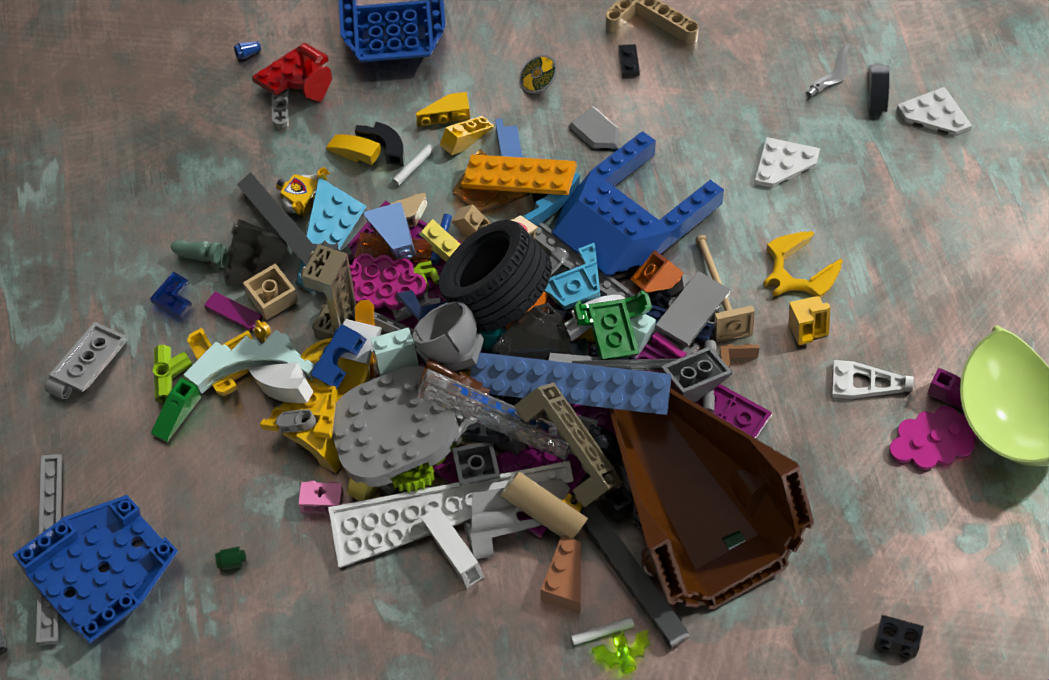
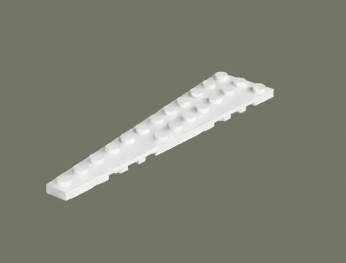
(394, 520)

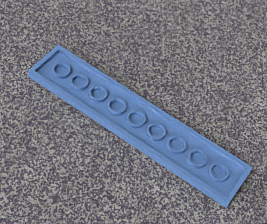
(577, 382)

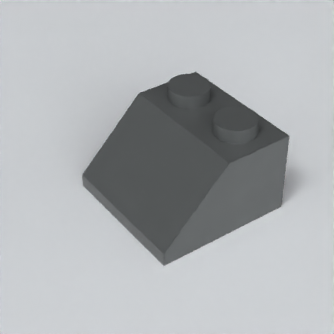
(475, 463)

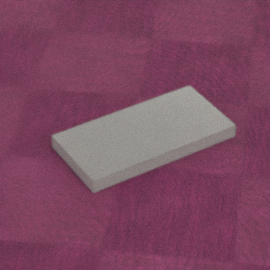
(692, 309)

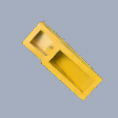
(354, 148)

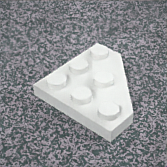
(935, 111)
(784, 161)

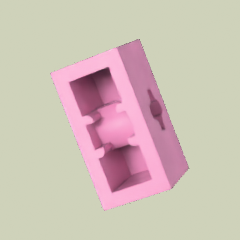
(311, 500)

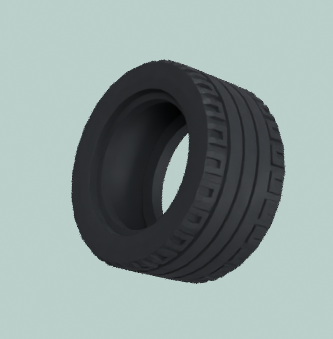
(496, 274)

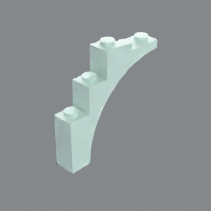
(221, 361)

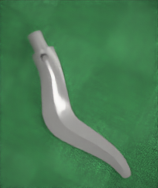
(834, 77)

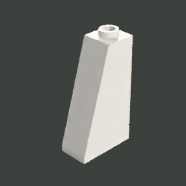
(452, 546)

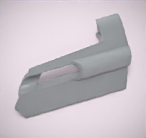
(497, 516)

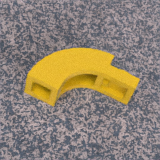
(322, 448)

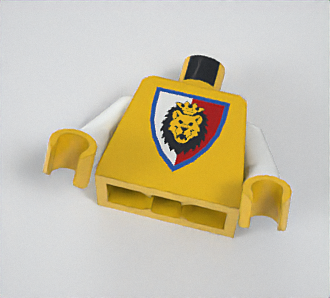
(299, 191)

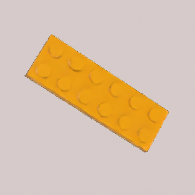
(519, 174)

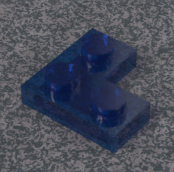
(169, 296)

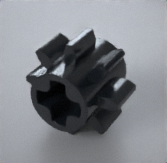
(660, 298)

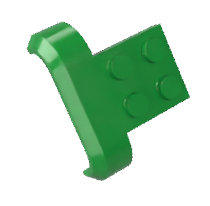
(612, 324)

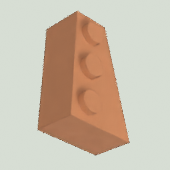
(563, 577)

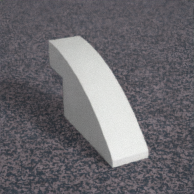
(283, 382)

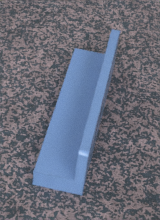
(508, 140)

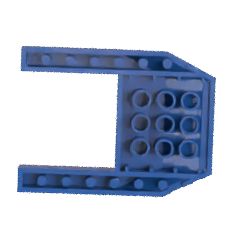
(392, 29)
(618, 225)

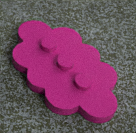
(382, 278)
(933, 439)

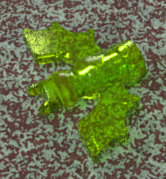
(624, 655)

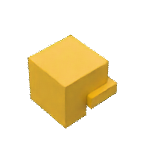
(809, 319)

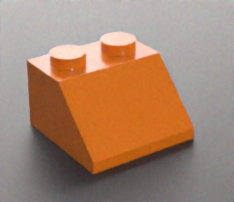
(657, 274)

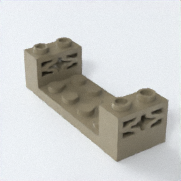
(330, 274)
(550, 402)

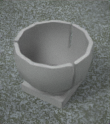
(449, 336)

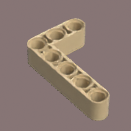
(655, 12)

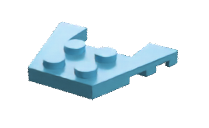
(577, 283)

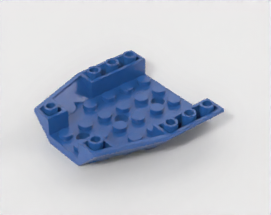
(76, 547)

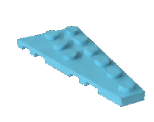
(331, 218)

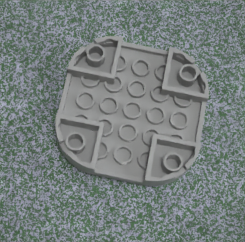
(389, 430)

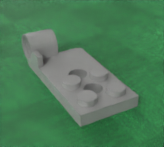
(79, 373)

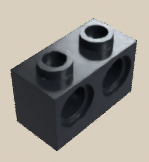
(899, 629)

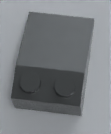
(697, 373)

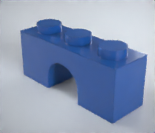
(343, 341)

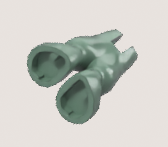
(202, 251)

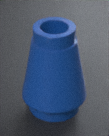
(246, 49)

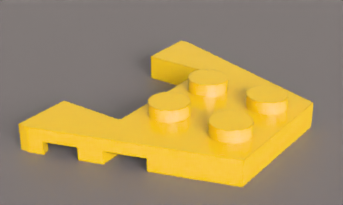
(321, 404)

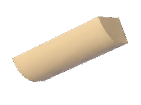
(543, 506)

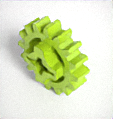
(414, 478)

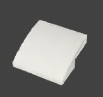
(367, 331)

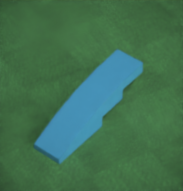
(550, 204)

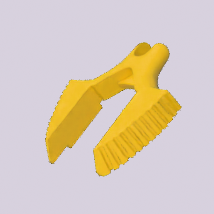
(784, 247)

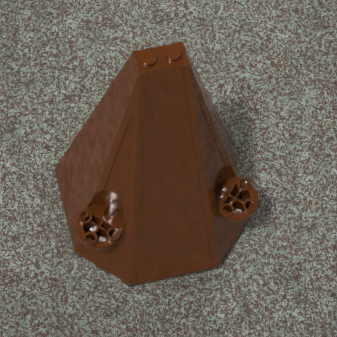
(699, 483)

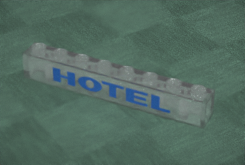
(491, 413)

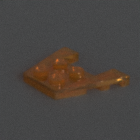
(485, 199)

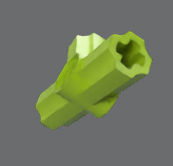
(170, 366)

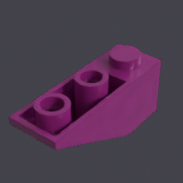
(946, 388)

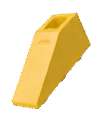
(447, 109)
(464, 134)

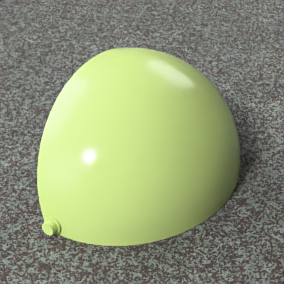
(1008, 398)

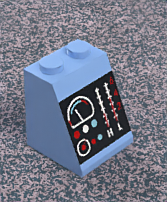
(392, 229)

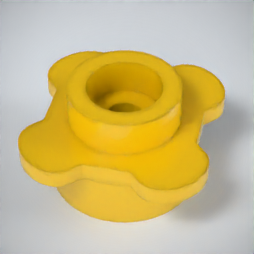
(262, 330)

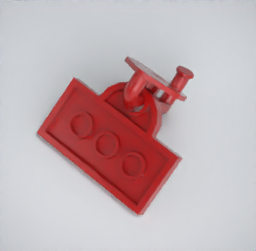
(299, 71)

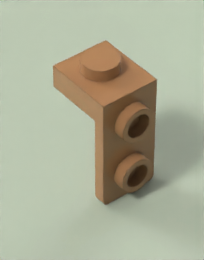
(738, 351)

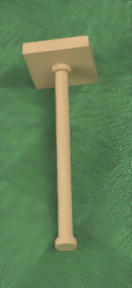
(730, 323)

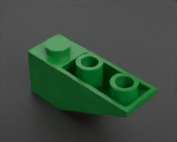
(175, 409)

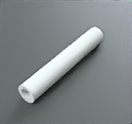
(412, 165)
(602, 631)

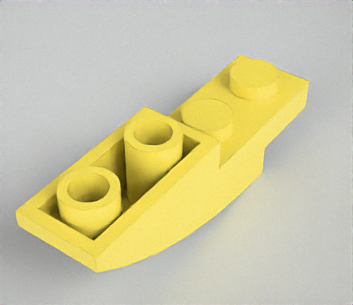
(440, 239)

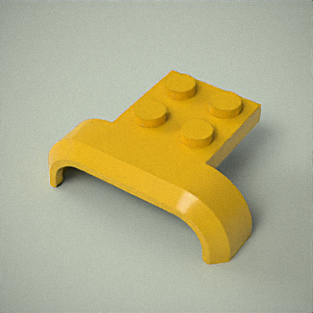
(200, 344)

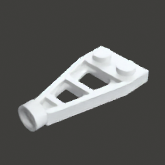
(843, 381)

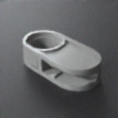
(291, 421)

